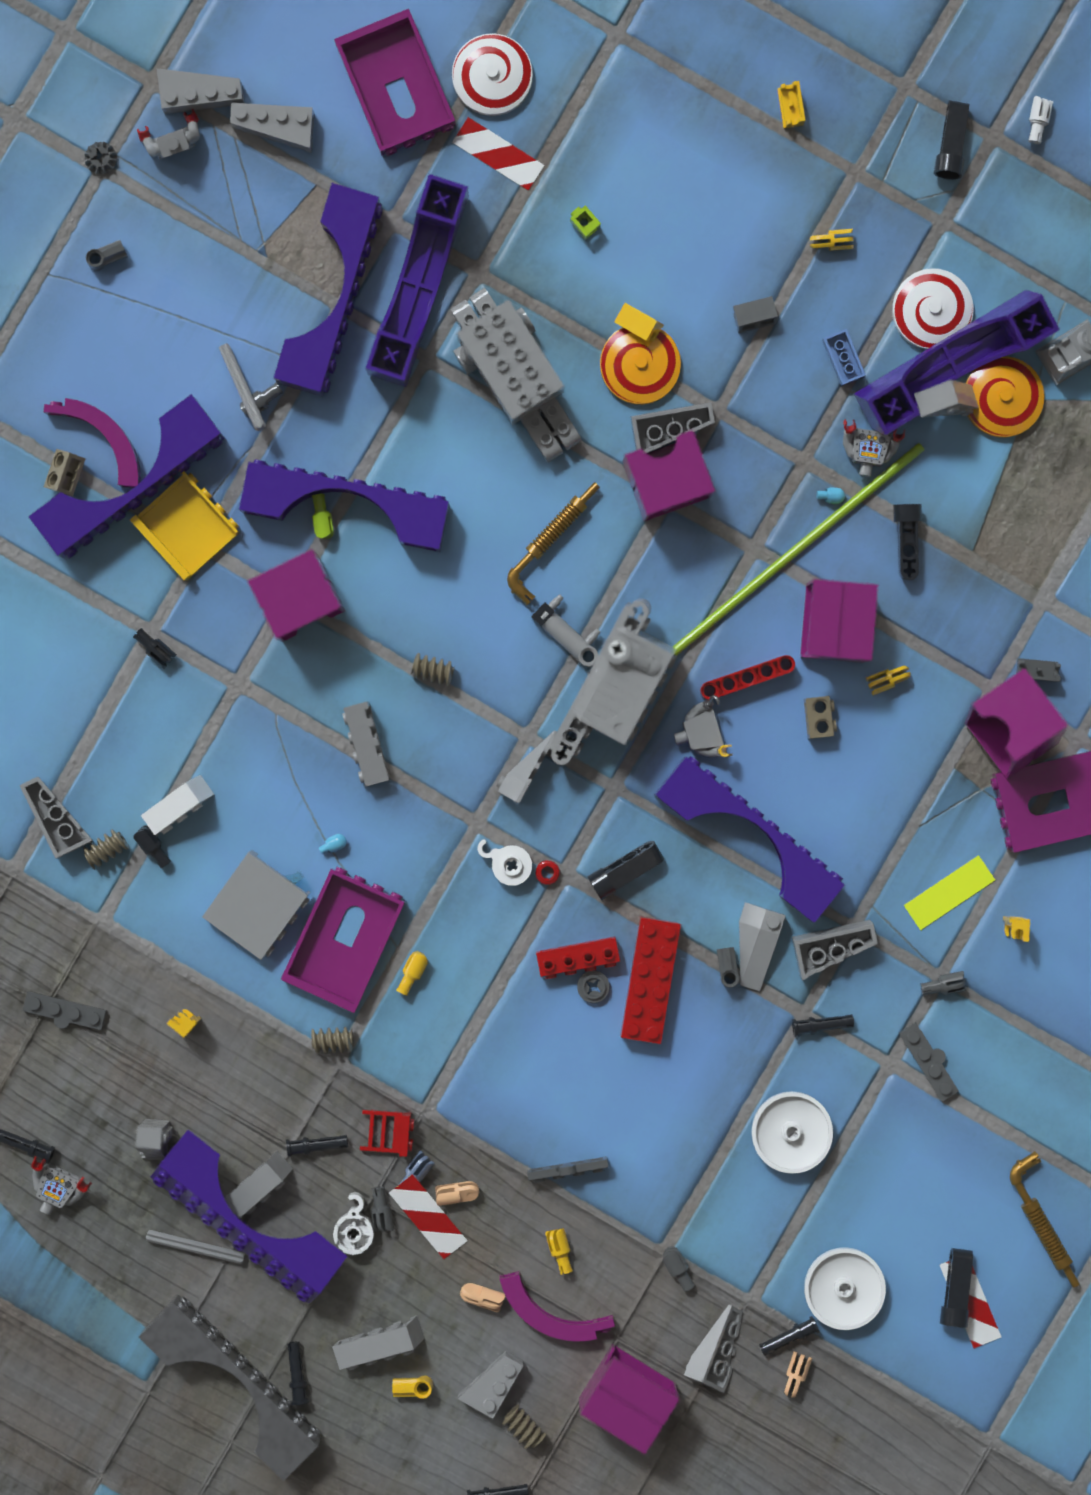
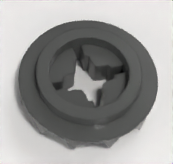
(108, 162)
(583, 987)

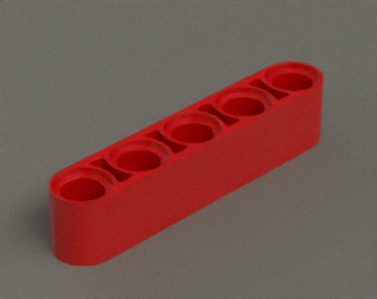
(756, 673)

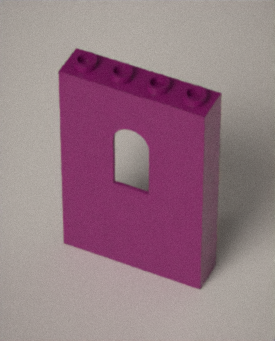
(385, 54)
(1030, 830)
(331, 967)

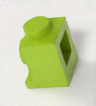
(584, 213)

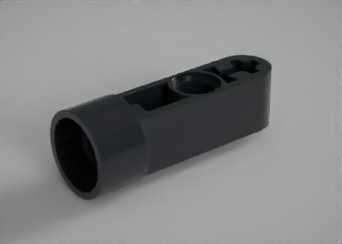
(950, 160)
(907, 517)
(625, 869)
(955, 1308)

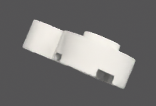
(500, 859)
(354, 1220)

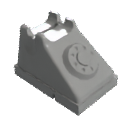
(1067, 353)

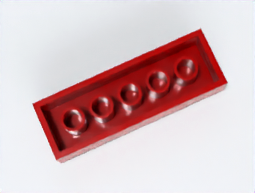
(650, 980)

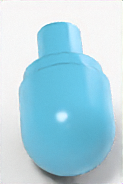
(831, 495)
(333, 844)

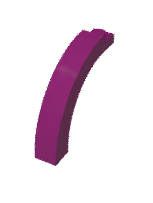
(126, 457)
(546, 1322)

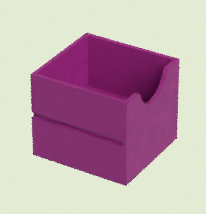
(668, 477)
(295, 594)
(839, 621)
(1015, 723)
(628, 1399)

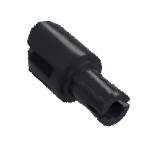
(155, 648)
(151, 845)

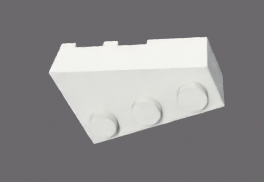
(177, 805)

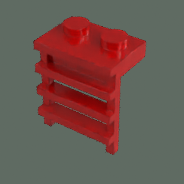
(402, 1126)

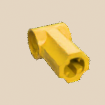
(409, 1387)

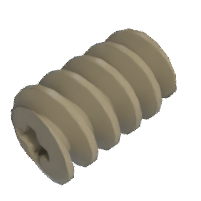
(433, 669)
(105, 848)
(332, 1040)
(523, 1427)

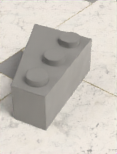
(947, 399)

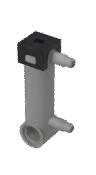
(564, 633)

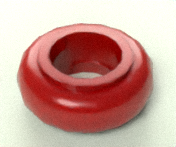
(538, 872)

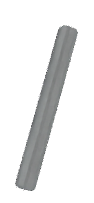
(242, 387)
(195, 1246)

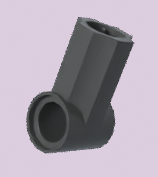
(108, 254)
(727, 964)

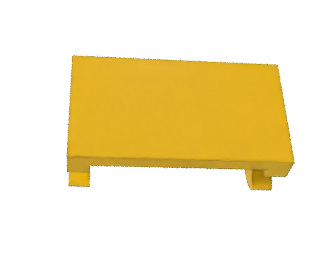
(791, 105)
(638, 323)
(1019, 926)
(185, 1023)

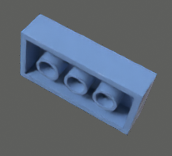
(843, 357)

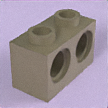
(64, 472)
(814, 717)

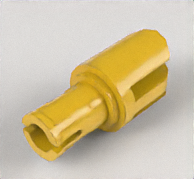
(412, 971)
(559, 1249)

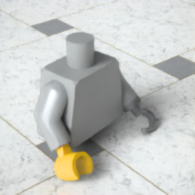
(703, 731)

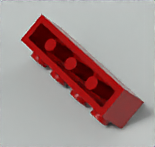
(578, 956)

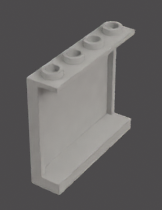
(256, 906)

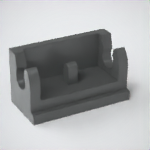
(755, 314)
(1040, 669)

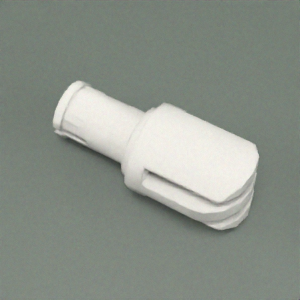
(1039, 118)

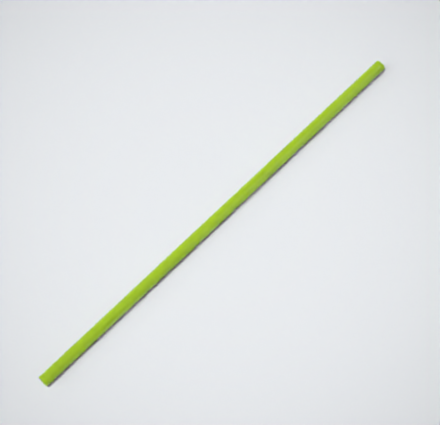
(798, 548)

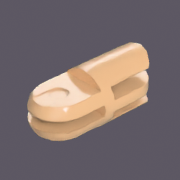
(456, 1193)
(482, 1296)
(796, 1375)

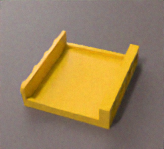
(186, 526)

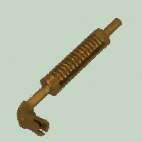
(546, 538)
(1039, 1220)

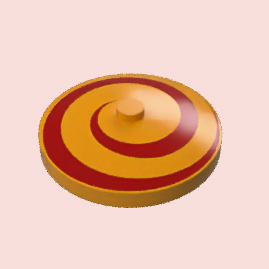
(638, 368)
(1007, 397)

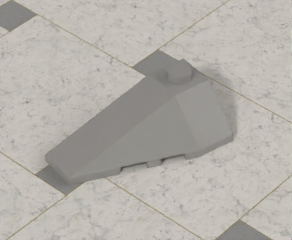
(712, 1358)

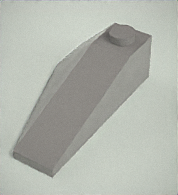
(520, 777)
(758, 937)

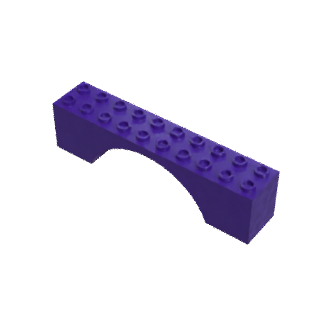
(419, 280)
(1001, 332)
(310, 358)
(185, 437)
(276, 490)
(804, 880)
(192, 1178)

